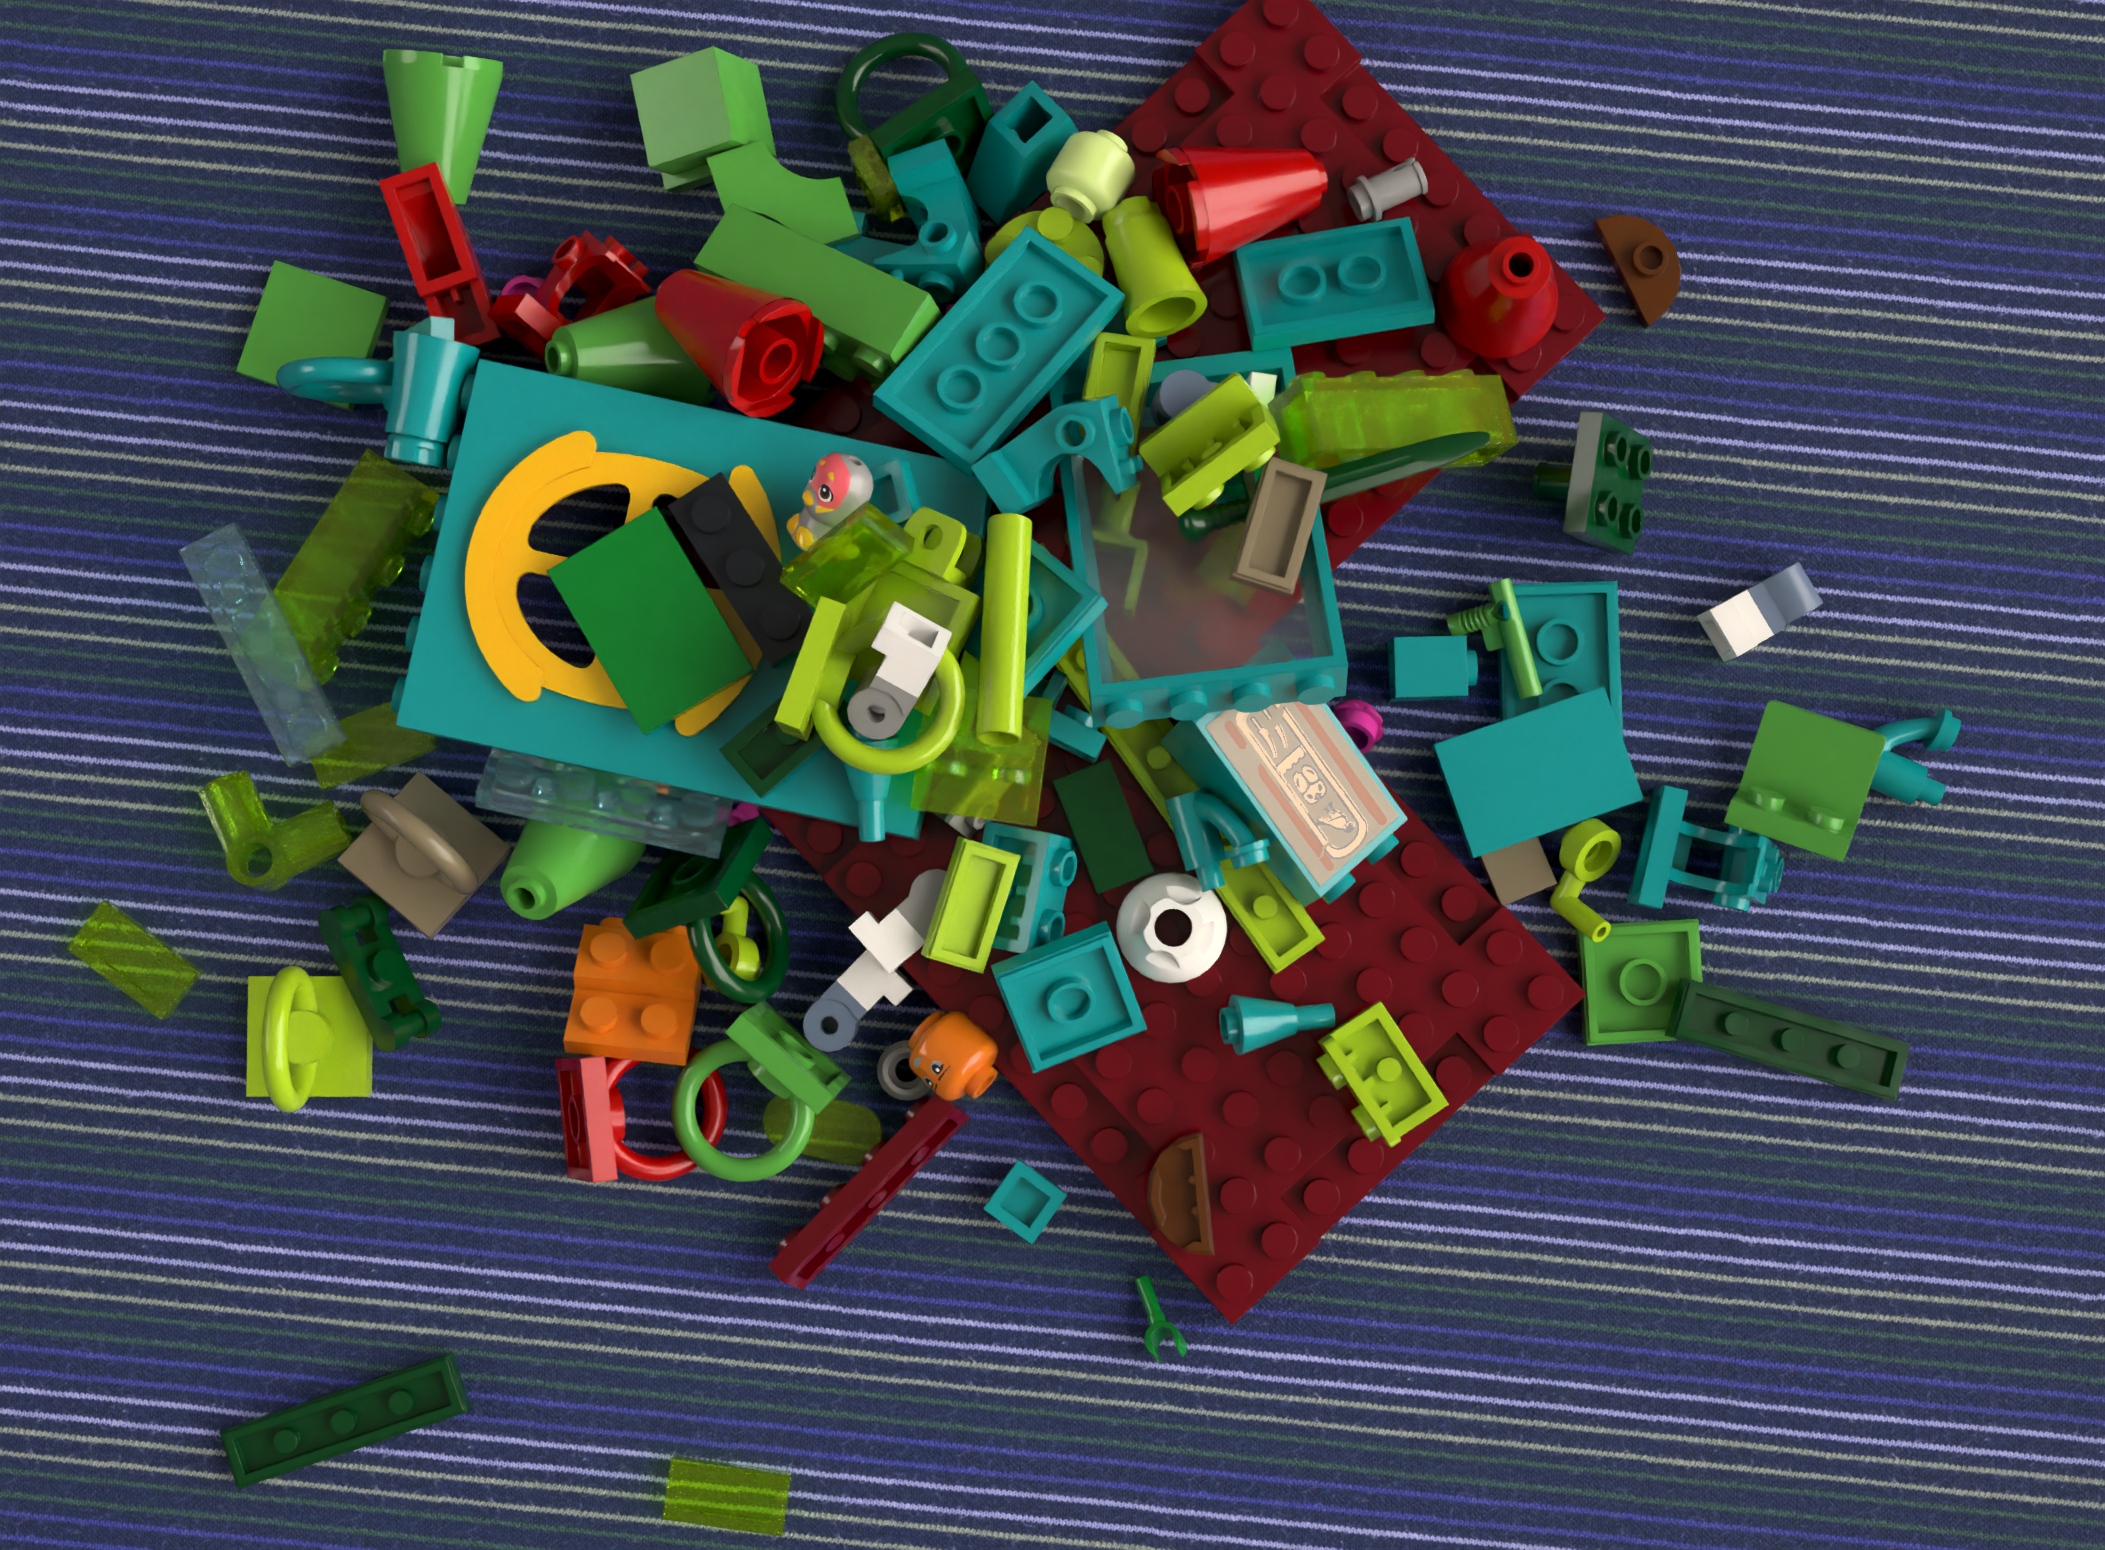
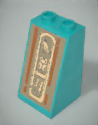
(1297, 783)

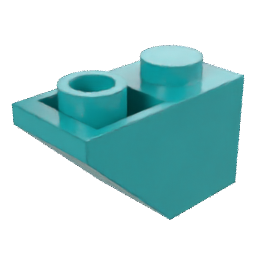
(1018, 153)

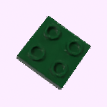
(1602, 483)

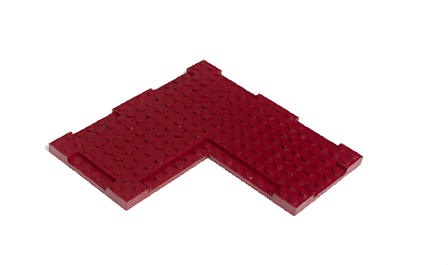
(1413, 925)

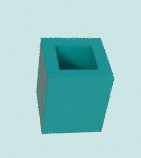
(1430, 668)

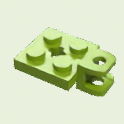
(930, 585)

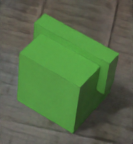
(698, 111)

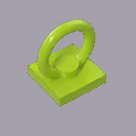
(823, 678)
(305, 1040)

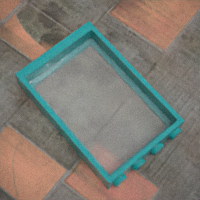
(1175, 624)

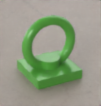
(784, 1065)

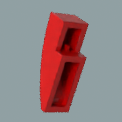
(441, 254)

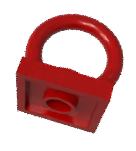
(596, 1121)

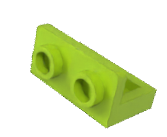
(1210, 444)
(1381, 1074)

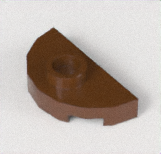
(1643, 262)
(1180, 1195)

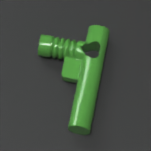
(1502, 633)

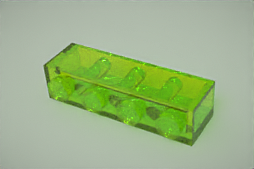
(1363, 415)
(351, 556)

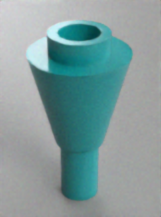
(870, 790)
(1258, 1022)

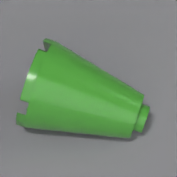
(441, 111)
(628, 352)
(562, 865)

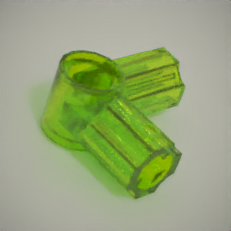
(246, 827)

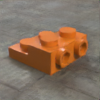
(633, 995)

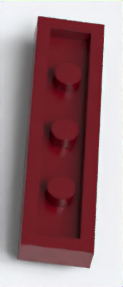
(852, 1205)

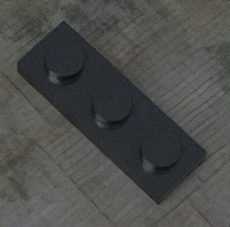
(744, 567)

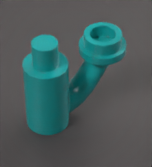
(1907, 779)
(1197, 824)

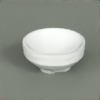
(1138, 936)

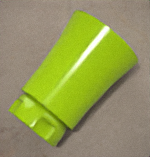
(1150, 270)

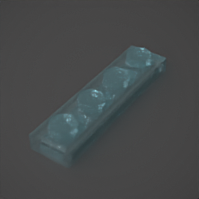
(263, 645)
(604, 803)

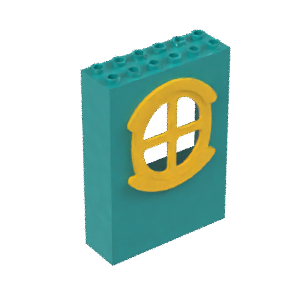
(495, 685)

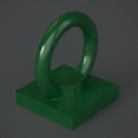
(951, 111)
(697, 888)

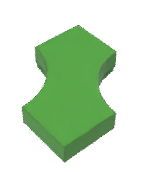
(803, 204)

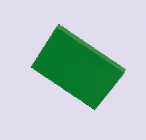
(651, 621)

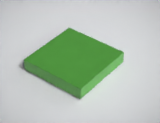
(310, 318)
(1635, 979)

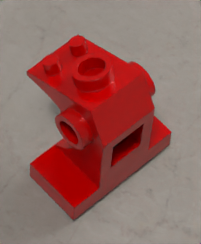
(592, 268)

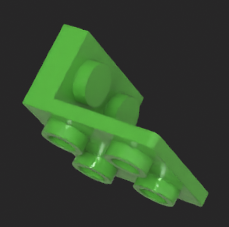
(1806, 779)

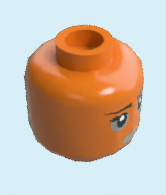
(953, 1055)

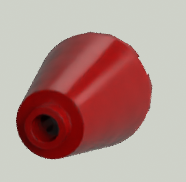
(1233, 195)
(1498, 296)
(742, 338)

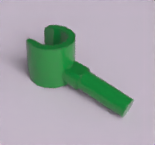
(1159, 1327)

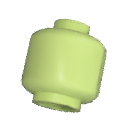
(1090, 174)

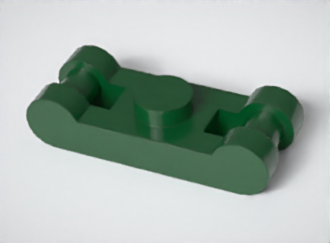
(378, 973)

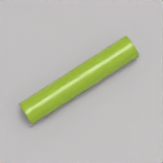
(1004, 630)

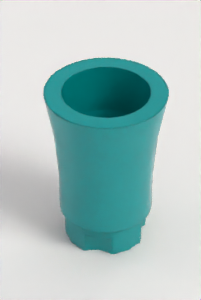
(426, 397)

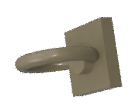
(422, 853)

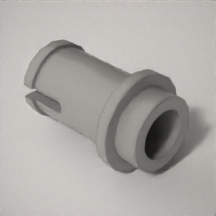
(1383, 191)

